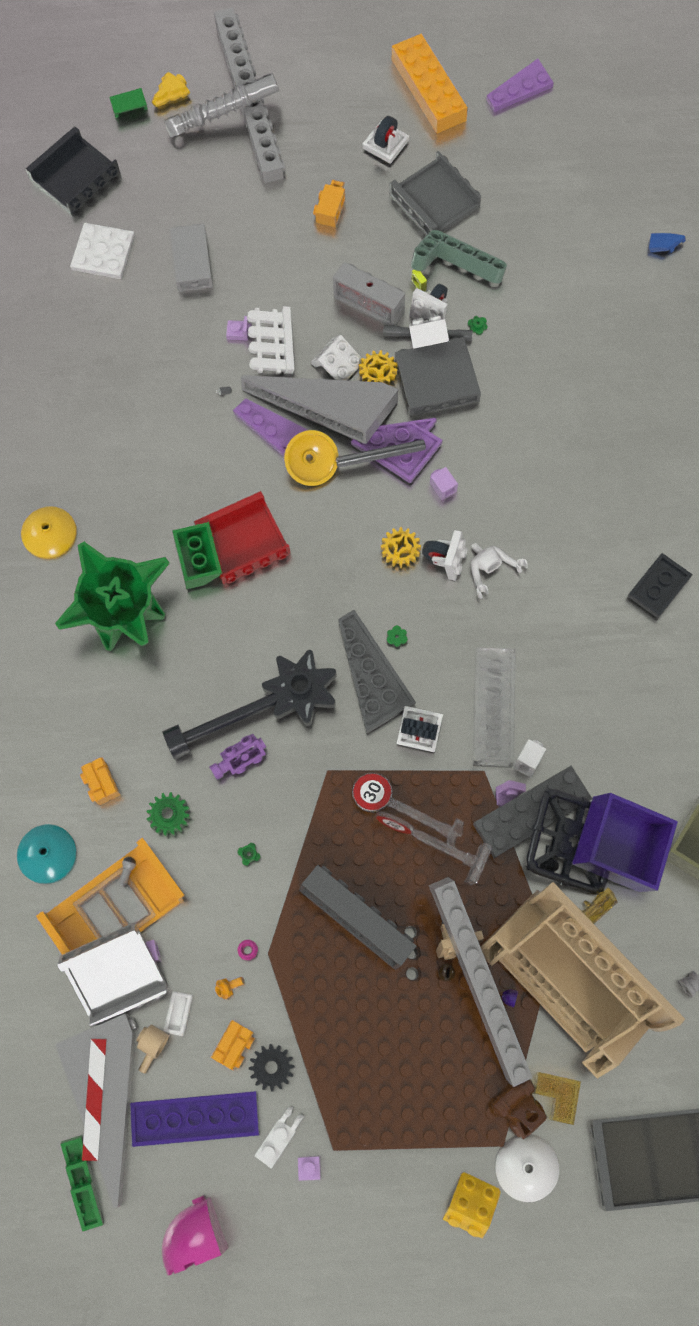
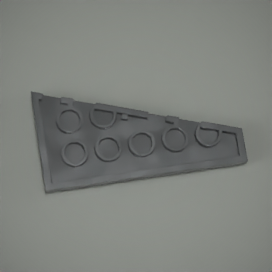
(375, 680)

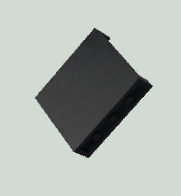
(72, 170)

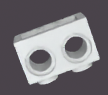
(530, 757)

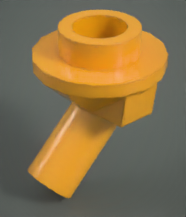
(224, 988)

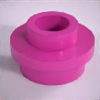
(247, 943)

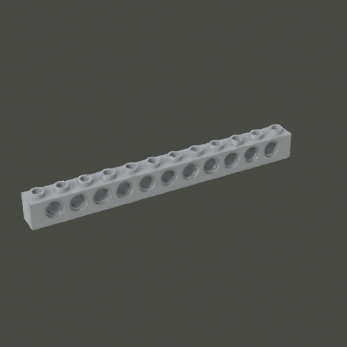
(256, 114)

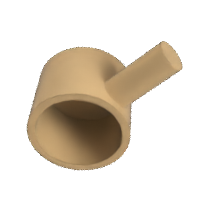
(151, 1041)

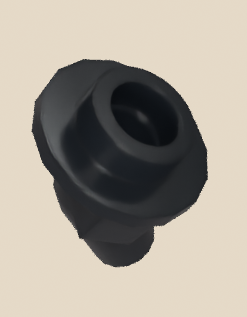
(550, 864)

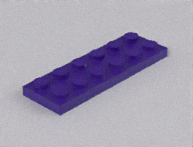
(194, 1119)

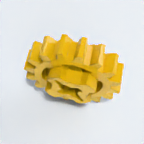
(386, 366)
(406, 553)

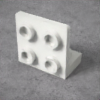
(338, 359)

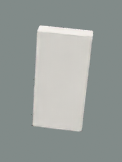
(178, 1013)

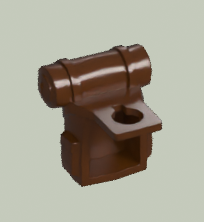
(520, 1108)

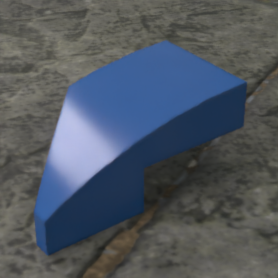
(665, 241)

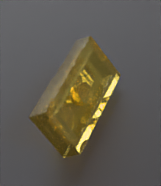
(600, 906)

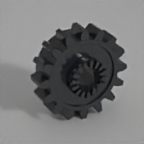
(281, 1073)

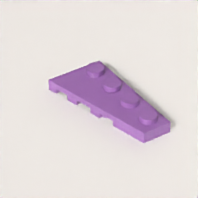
(524, 84)
(268, 425)

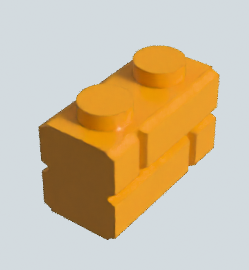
(100, 781)
(232, 1046)

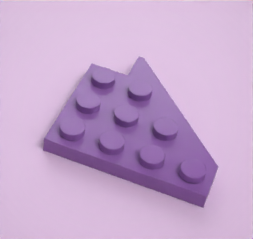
(406, 465)

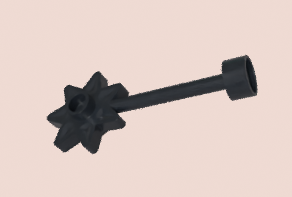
(296, 689)

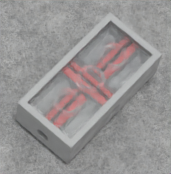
(368, 294)

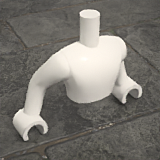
(490, 560)

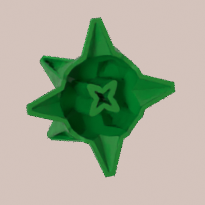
(114, 596)

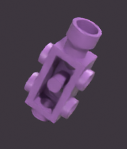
(239, 756)

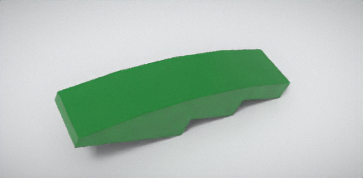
(82, 1184)

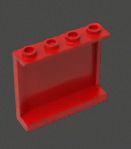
(245, 537)

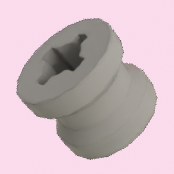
(690, 984)

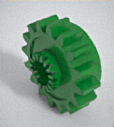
(170, 824)

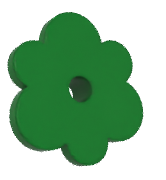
(477, 324)
(397, 631)

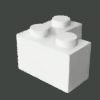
(428, 332)

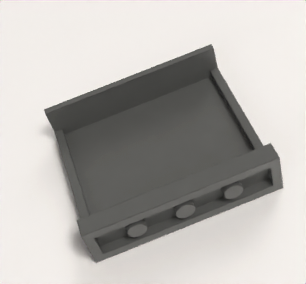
(436, 195)
(438, 376)

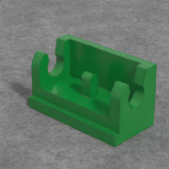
(128, 101)

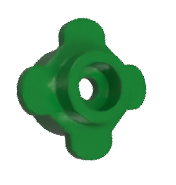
(246, 860)

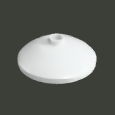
(511, 1168)

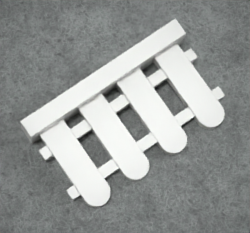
(274, 333)

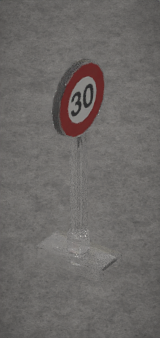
(374, 792)
(475, 862)

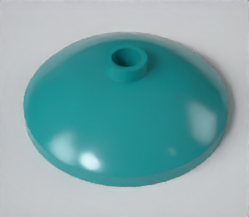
(55, 863)

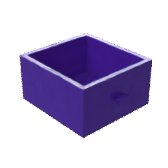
(625, 842)

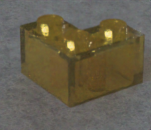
(564, 1095)

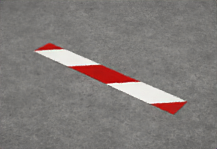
(94, 1100)

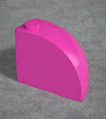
(193, 1237)

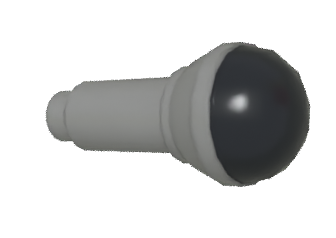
(128, 865)

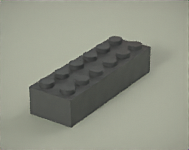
(357, 917)

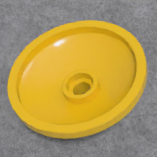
(323, 459)
(52, 541)

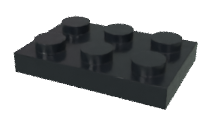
(660, 585)

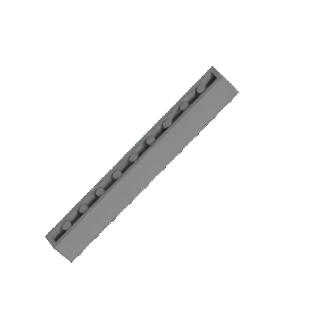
(480, 981)

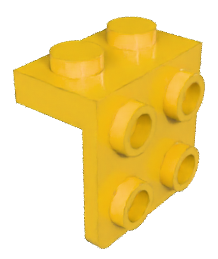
(472, 1205)

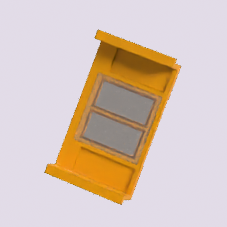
(106, 907)

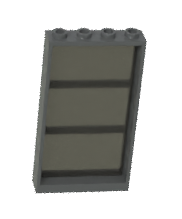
(647, 1159)

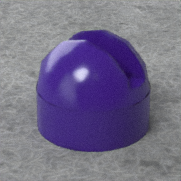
(509, 997)

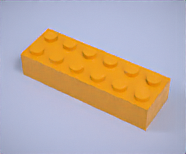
(429, 83)

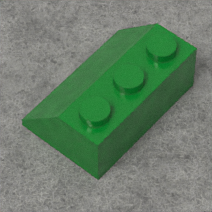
(197, 555)

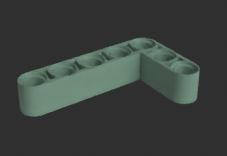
(458, 253)

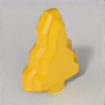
(170, 89)

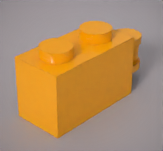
(330, 203)

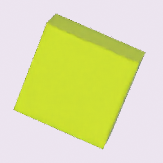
(419, 280)

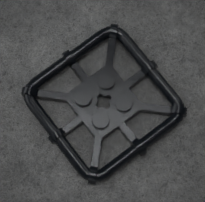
(561, 846)

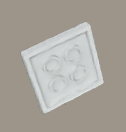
(102, 250)

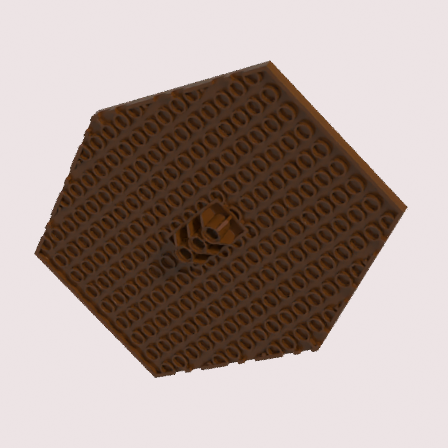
(382, 1051)

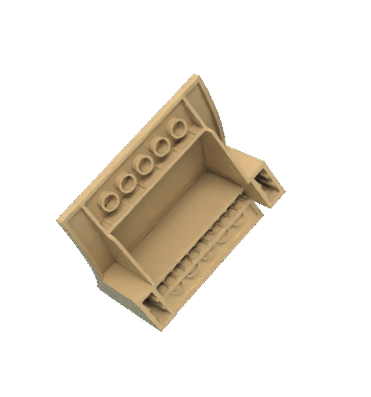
(579, 978)

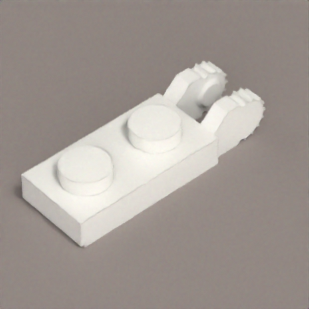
(278, 1139)

